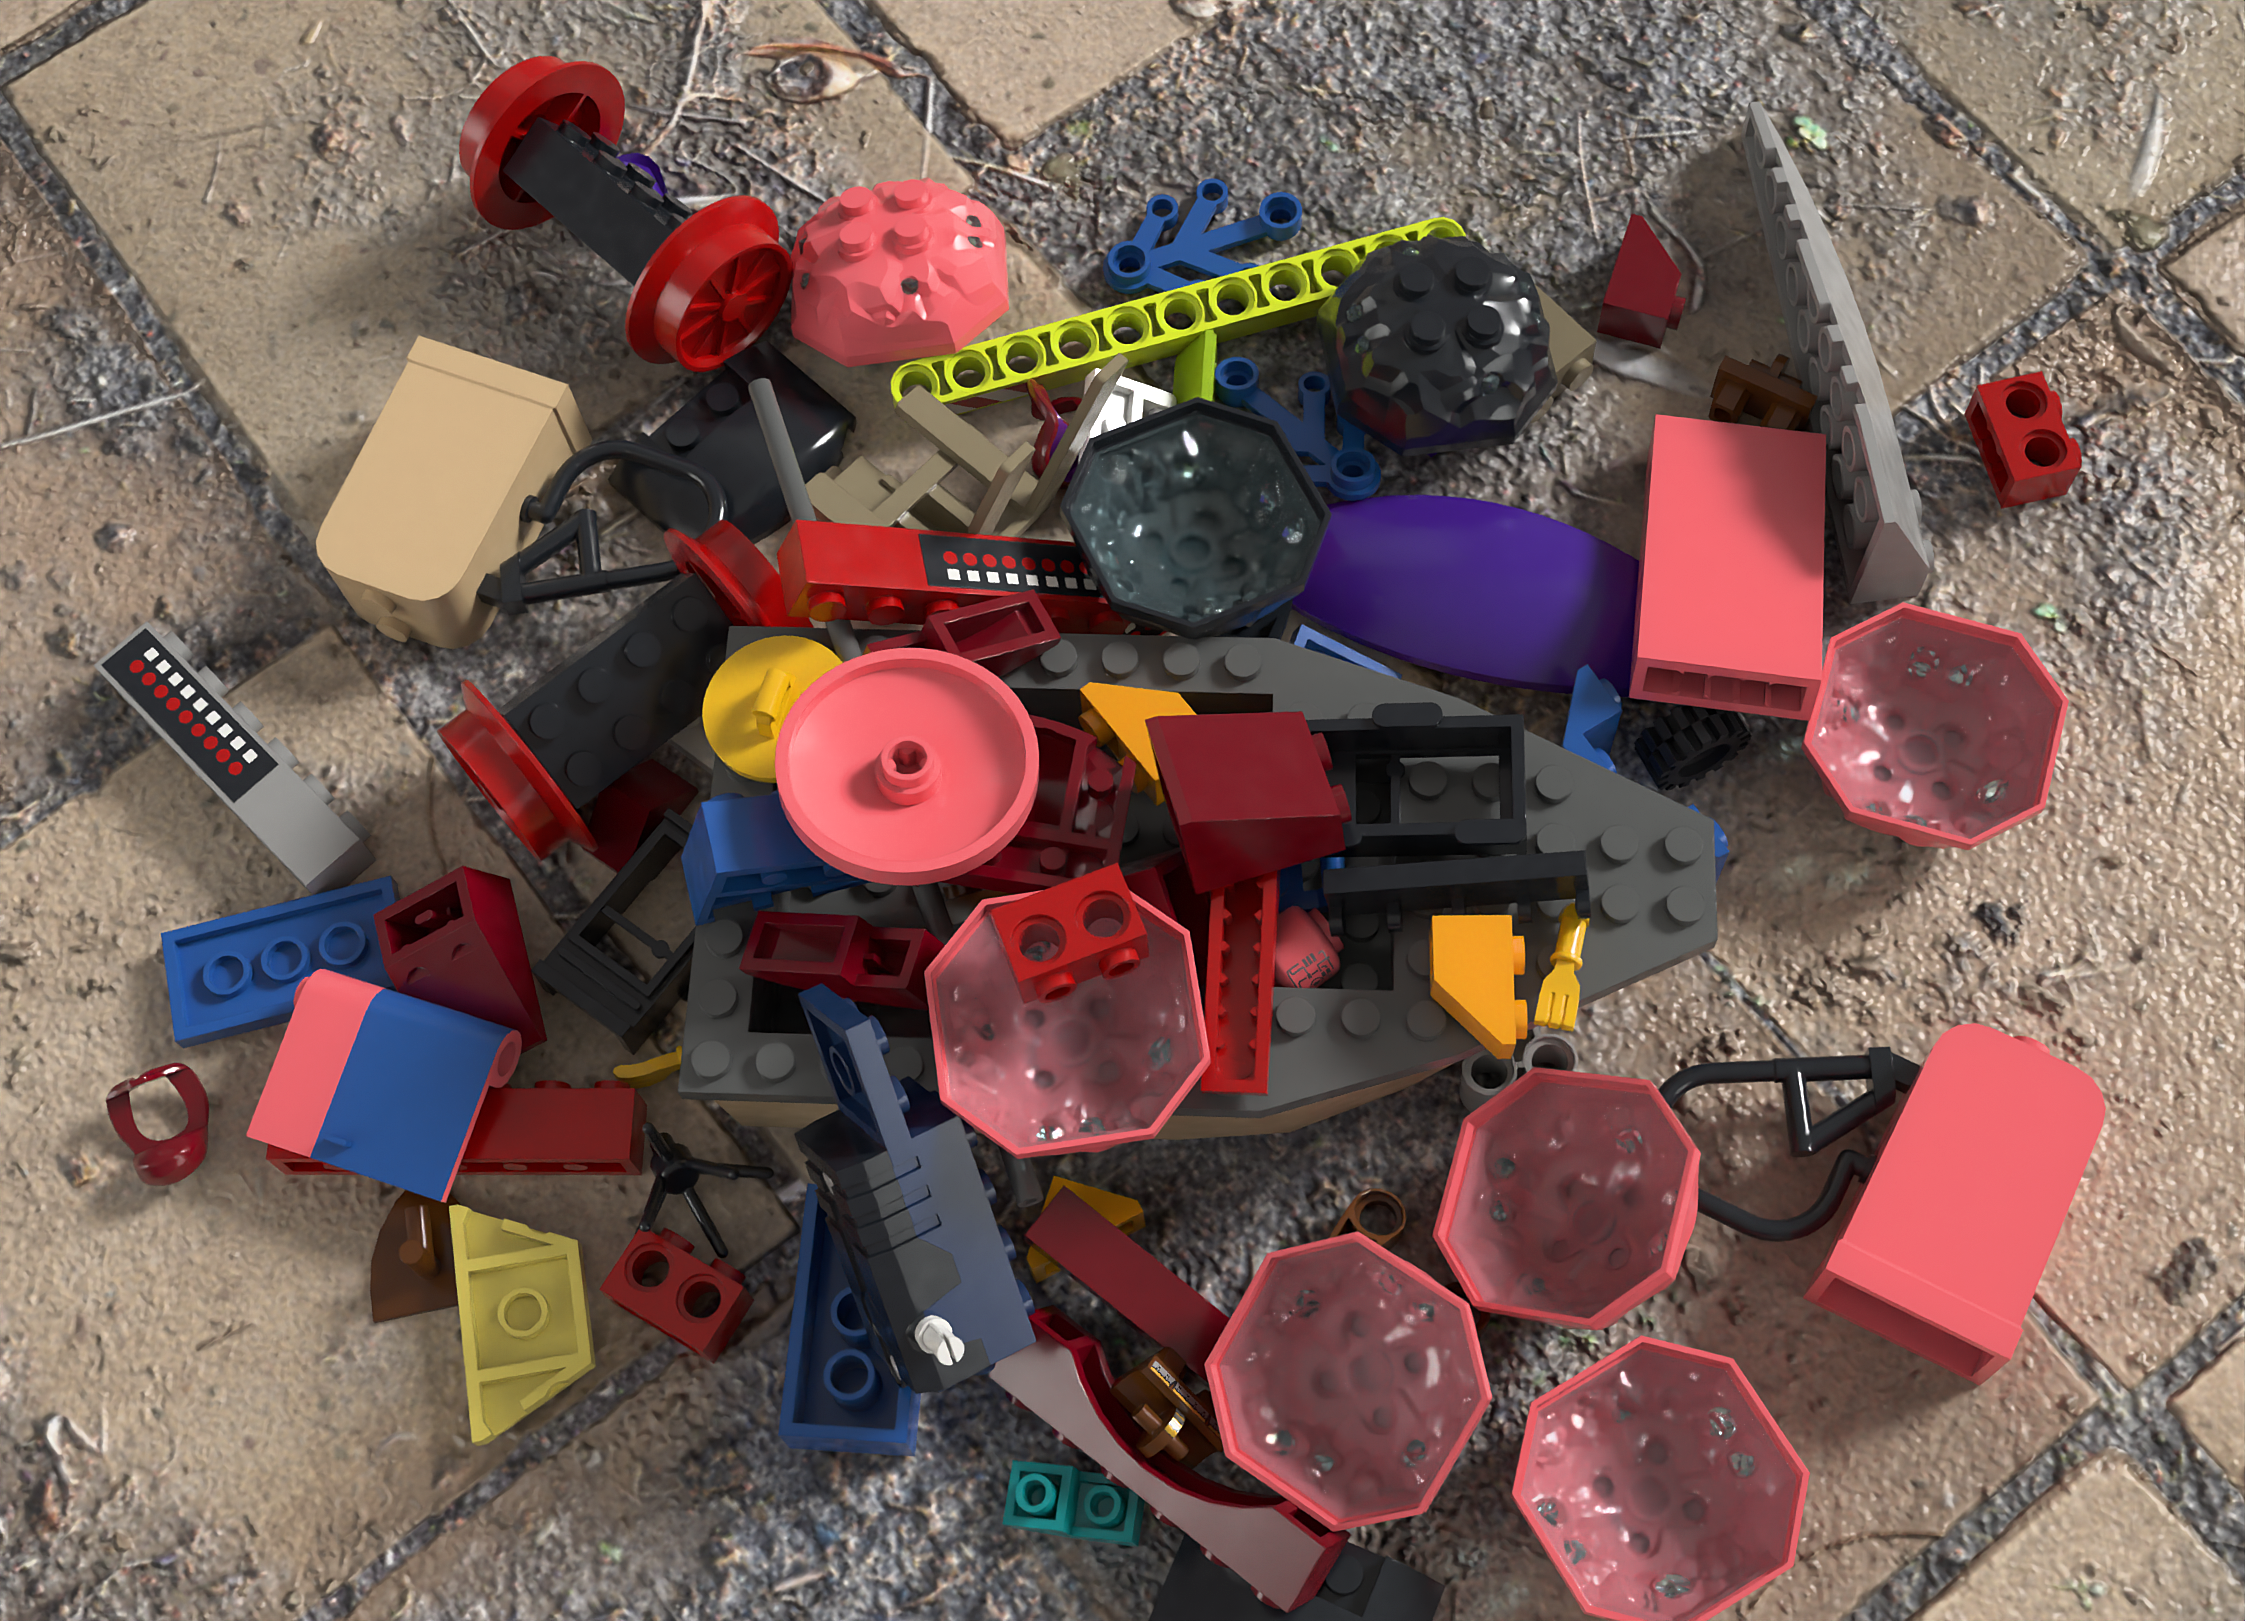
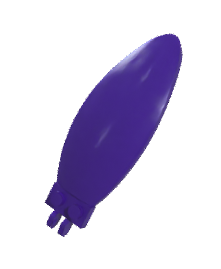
(1475, 591)

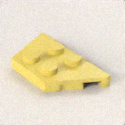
(519, 1317)

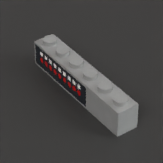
(235, 762)

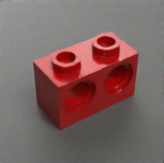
(2010, 441)
(1062, 918)
(671, 1303)

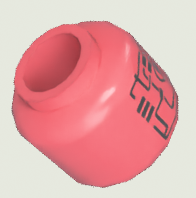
(1305, 949)

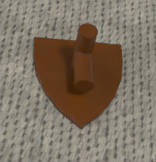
(413, 1259)

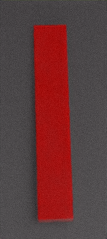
(1241, 985)

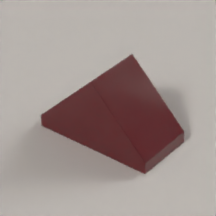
(633, 809)

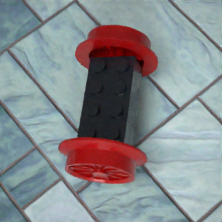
(548, 149)
(616, 693)

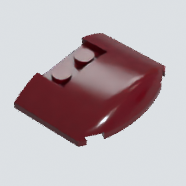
(1073, 820)

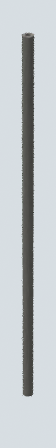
(846, 648)

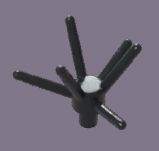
(678, 1173)

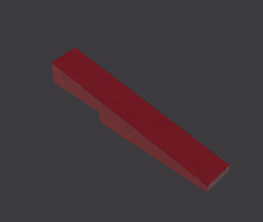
(1127, 1280)

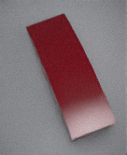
(990, 633)
(843, 955)

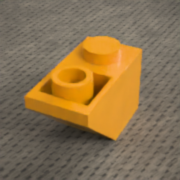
(1118, 720)
(1474, 977)

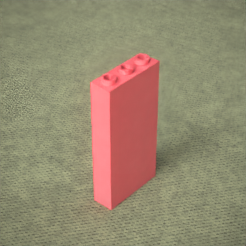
(1731, 568)

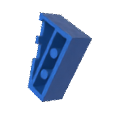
(750, 852)

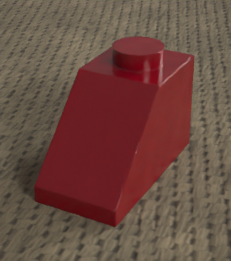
(1642, 289)

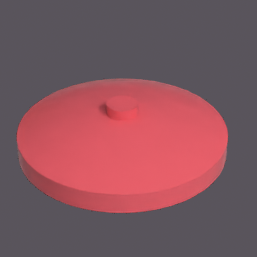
(907, 766)

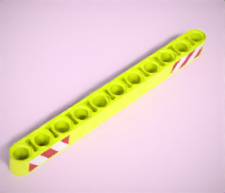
(1148, 318)

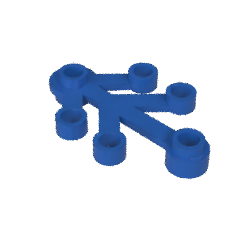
(1191, 245)
(1346, 473)

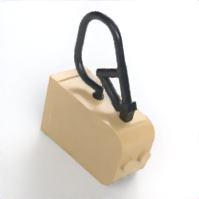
(457, 491)

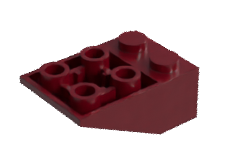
(463, 951)

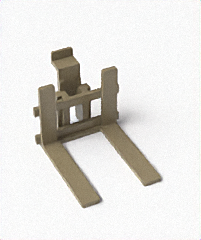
(1013, 495)

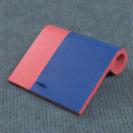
(381, 1082)

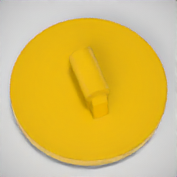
(753, 697)

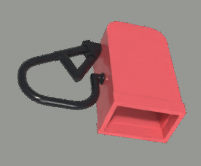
(1951, 1202)

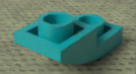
(1072, 1504)

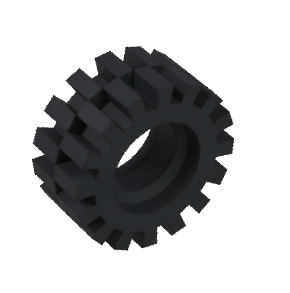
(1690, 744)

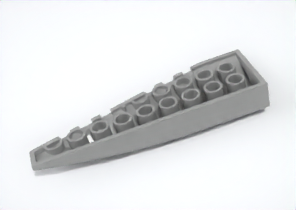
(1865, 474)

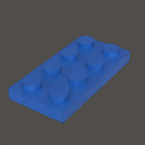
(247, 966)

